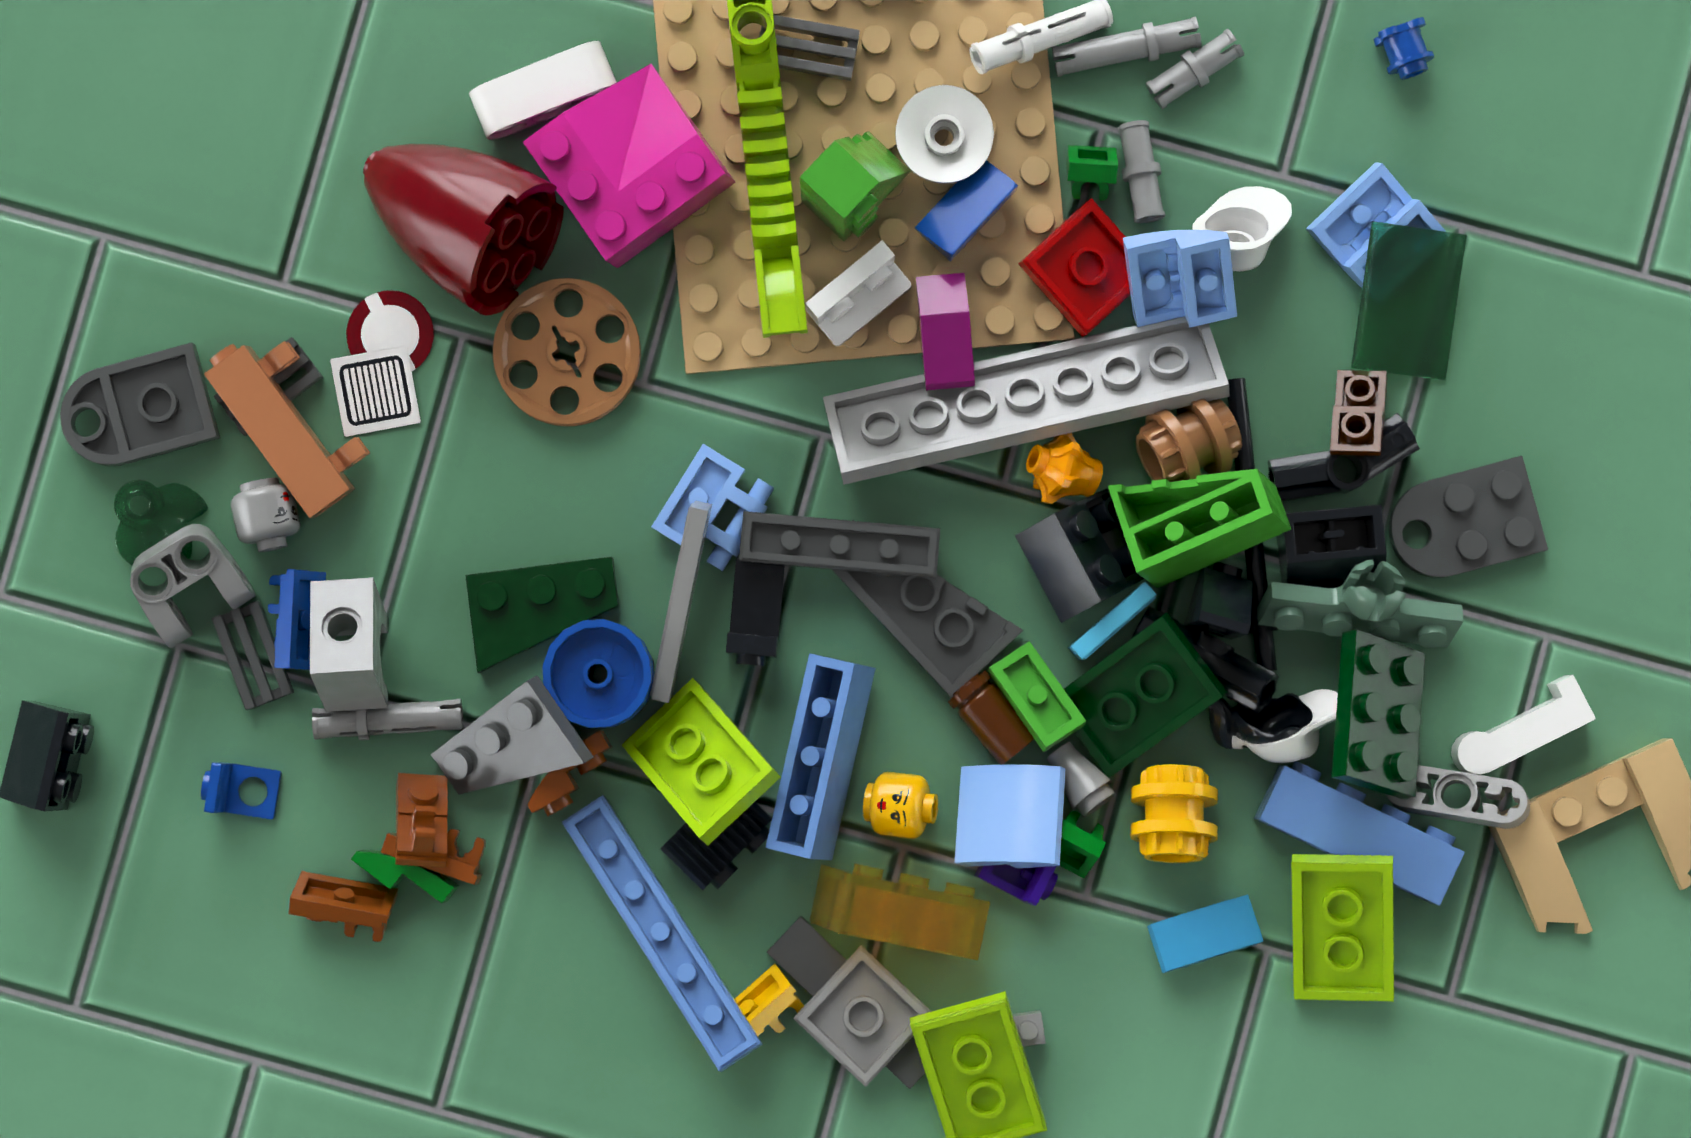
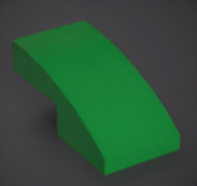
(384, 870)

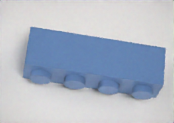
(820, 758)
(1344, 825)

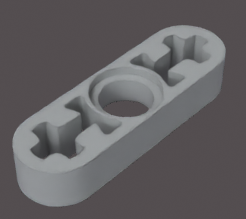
(1494, 790)

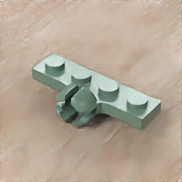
(1362, 603)

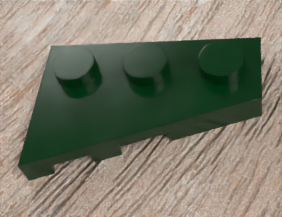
(532, 604)

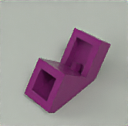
(945, 331)

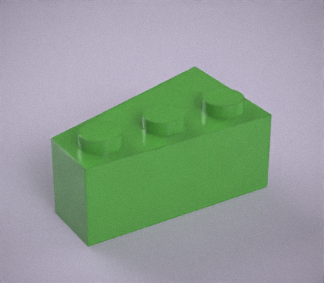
(851, 183)
(1196, 521)

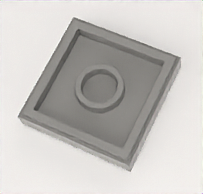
(861, 1015)

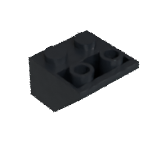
(1329, 544)
(1080, 555)
(46, 756)

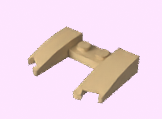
(1645, 778)

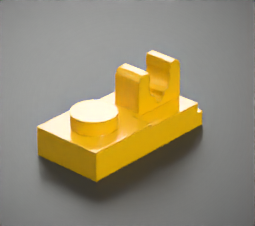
(767, 999)

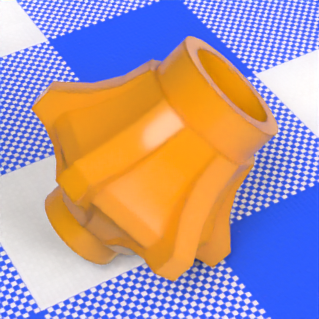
(1063, 469)

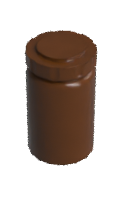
(991, 717)

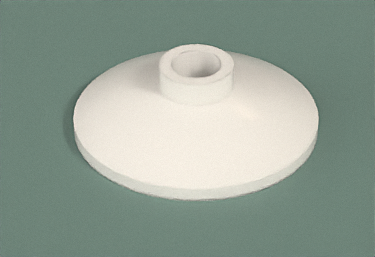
(951, 110)

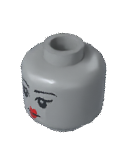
(265, 514)

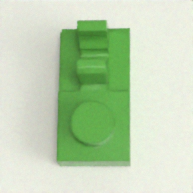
(1036, 696)

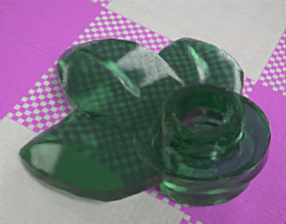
(167, 512)

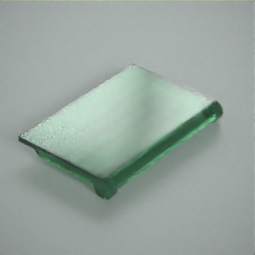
(1408, 301)

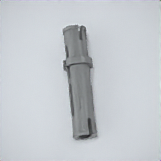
(1127, 46)
(396, 718)

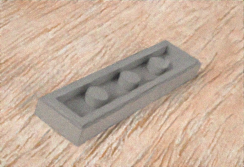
(680, 601)

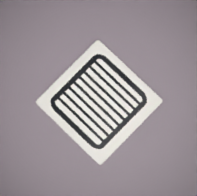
(375, 391)

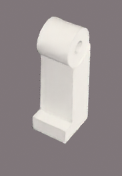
(1486, 751)

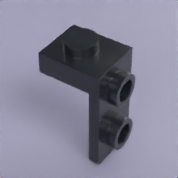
(755, 612)

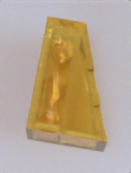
(900, 911)

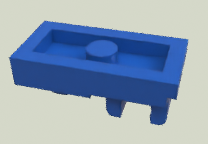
(293, 625)

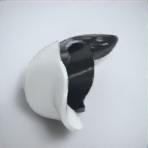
(1281, 731)

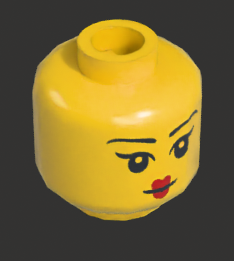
(899, 805)

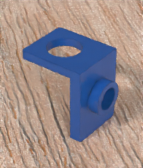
(222, 787)

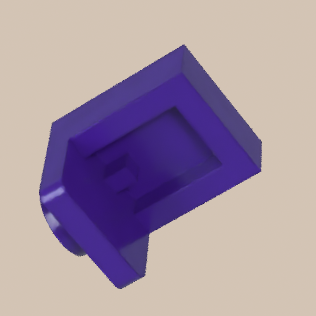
(1023, 883)

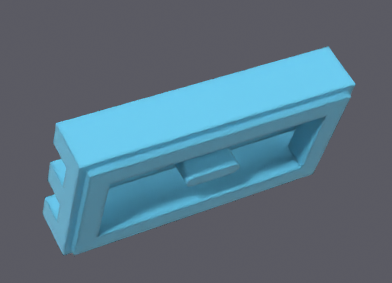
(1113, 621)

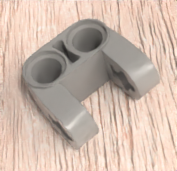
(181, 573)

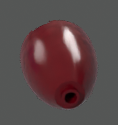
(465, 218)

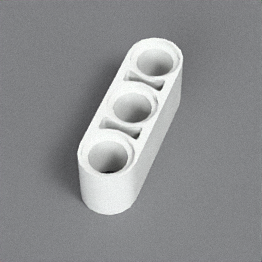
(541, 90)

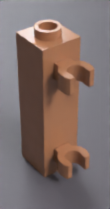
(279, 428)

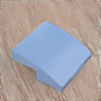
(1346, 223)
(1180, 276)
(1010, 815)

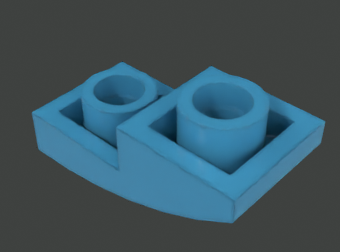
(1205, 933)

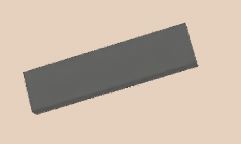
(839, 544)
(812, 963)

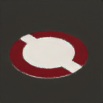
(391, 321)

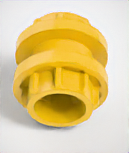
(1174, 813)

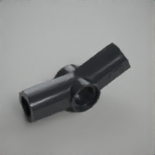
(1313, 473)
(1242, 678)

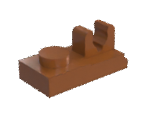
(421, 820)
(458, 867)
(343, 900)

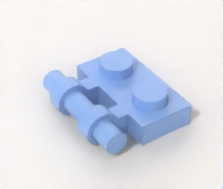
(713, 481)

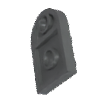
(143, 407)
(1470, 520)

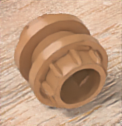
(1195, 439)

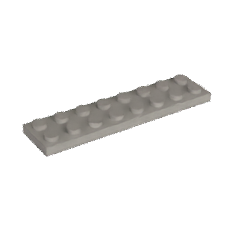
(1025, 398)

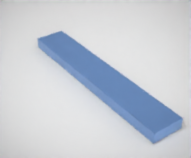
(662, 933)

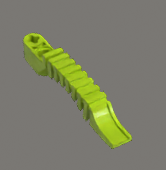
(767, 170)

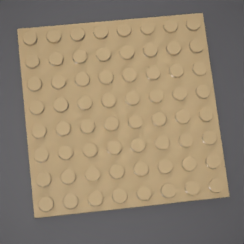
(898, 54)

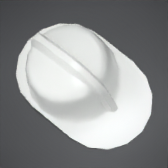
(1251, 220)

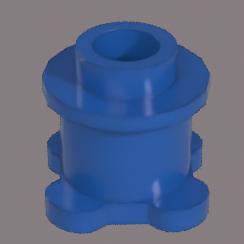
(1405, 48)

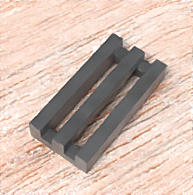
(820, 30)

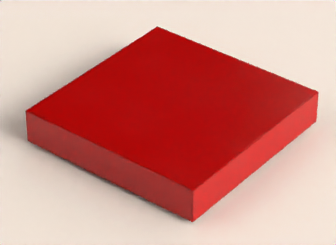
(1081, 267)

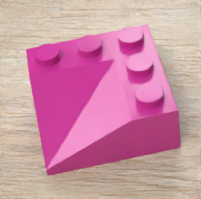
(629, 164)

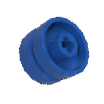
(628, 673)

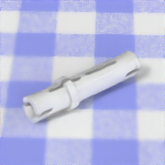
(1023, 42)

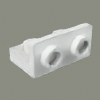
(858, 294)

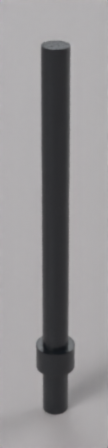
(1254, 555)

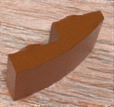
(556, 786)

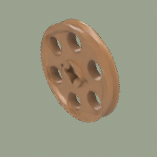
(541, 349)

